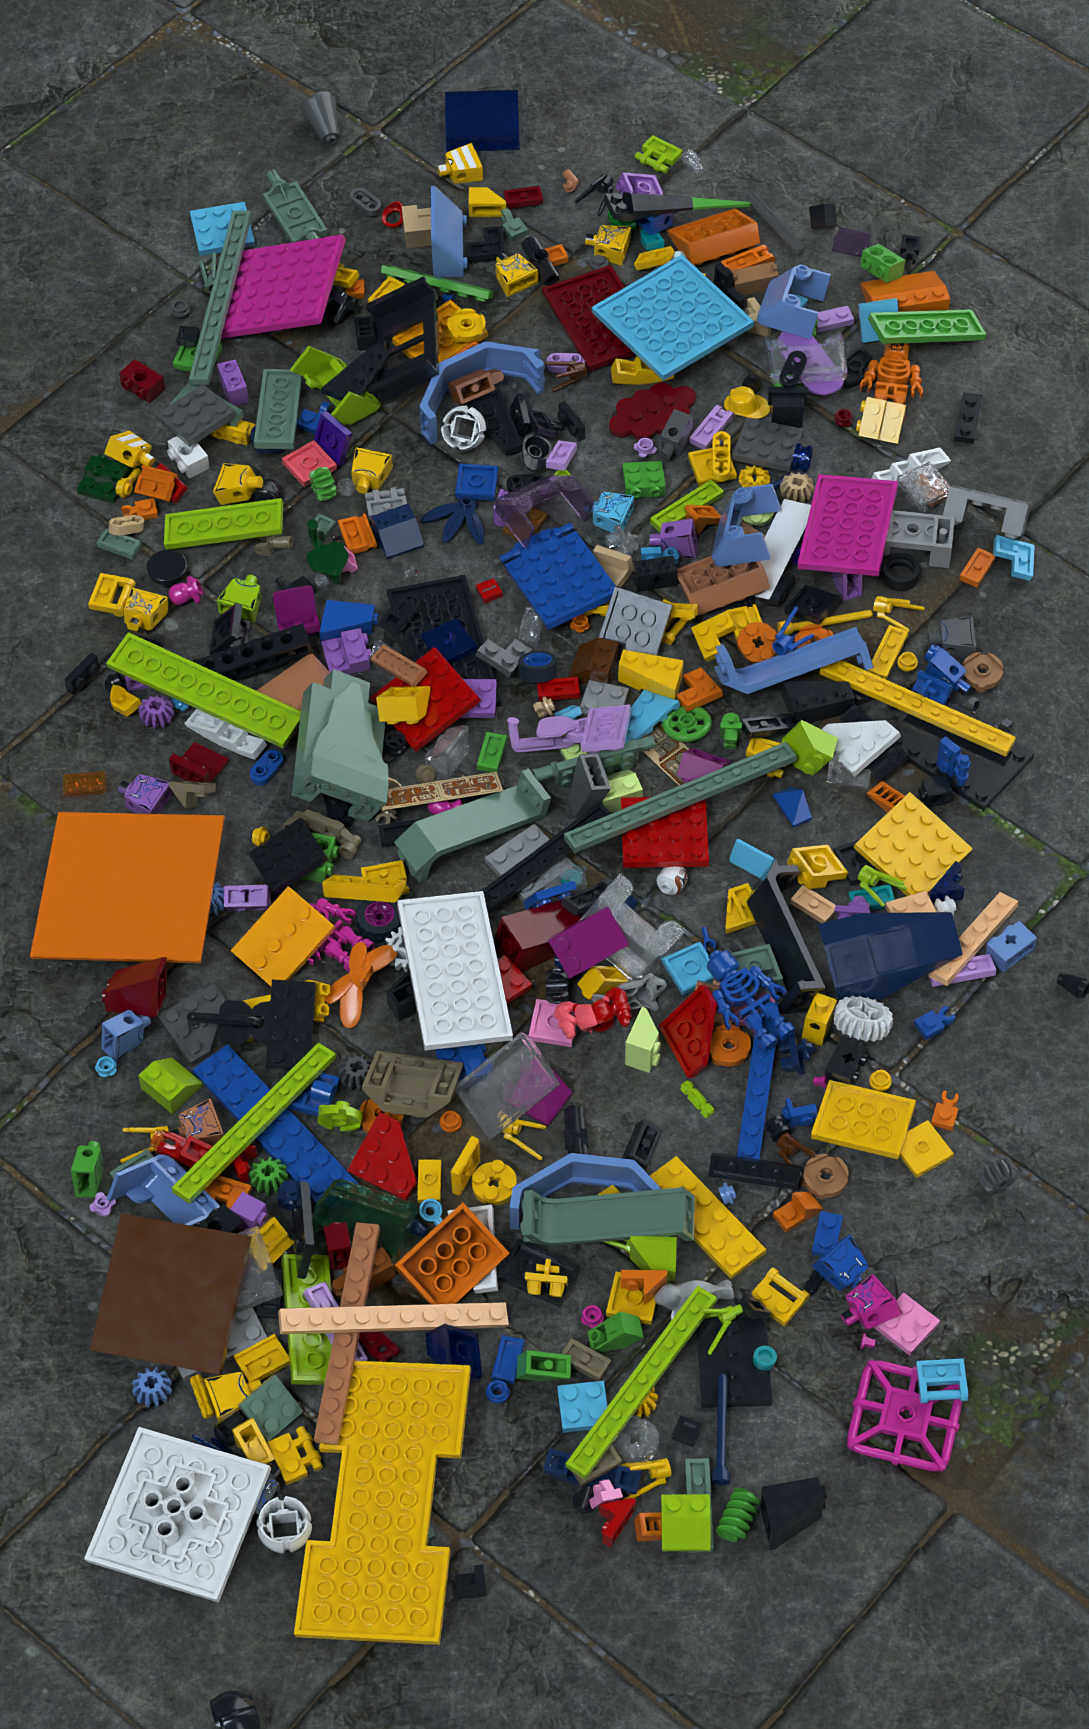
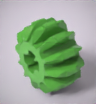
(322, 484)
(268, 1183)

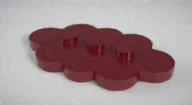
(650, 410)

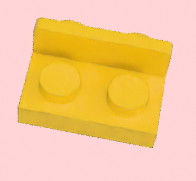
(239, 434)

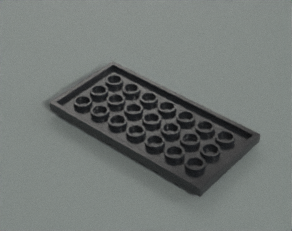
(440, 603)

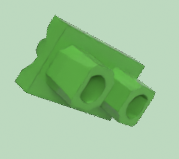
(730, 730)

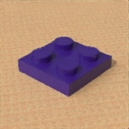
(333, 438)

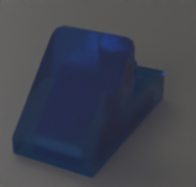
(949, 885)

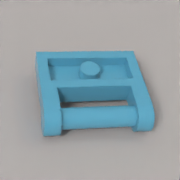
(941, 1373)

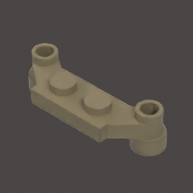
(323, 825)

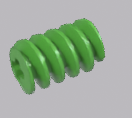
(737, 1515)

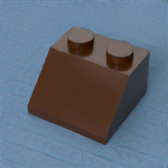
(595, 661)

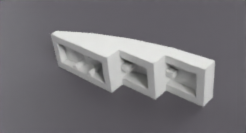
(935, 456)
(225, 734)

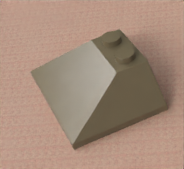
(411, 1083)

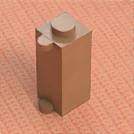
(754, 278)

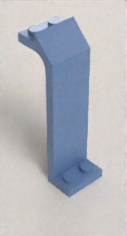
(792, 662)

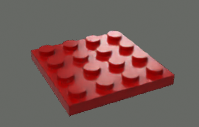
(447, 702)
(668, 841)

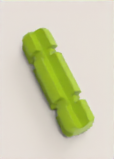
(697, 1099)

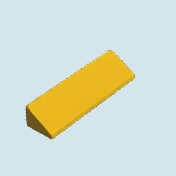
(363, 888)

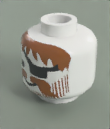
(672, 879)

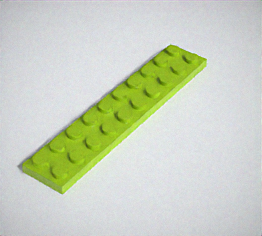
(205, 690)

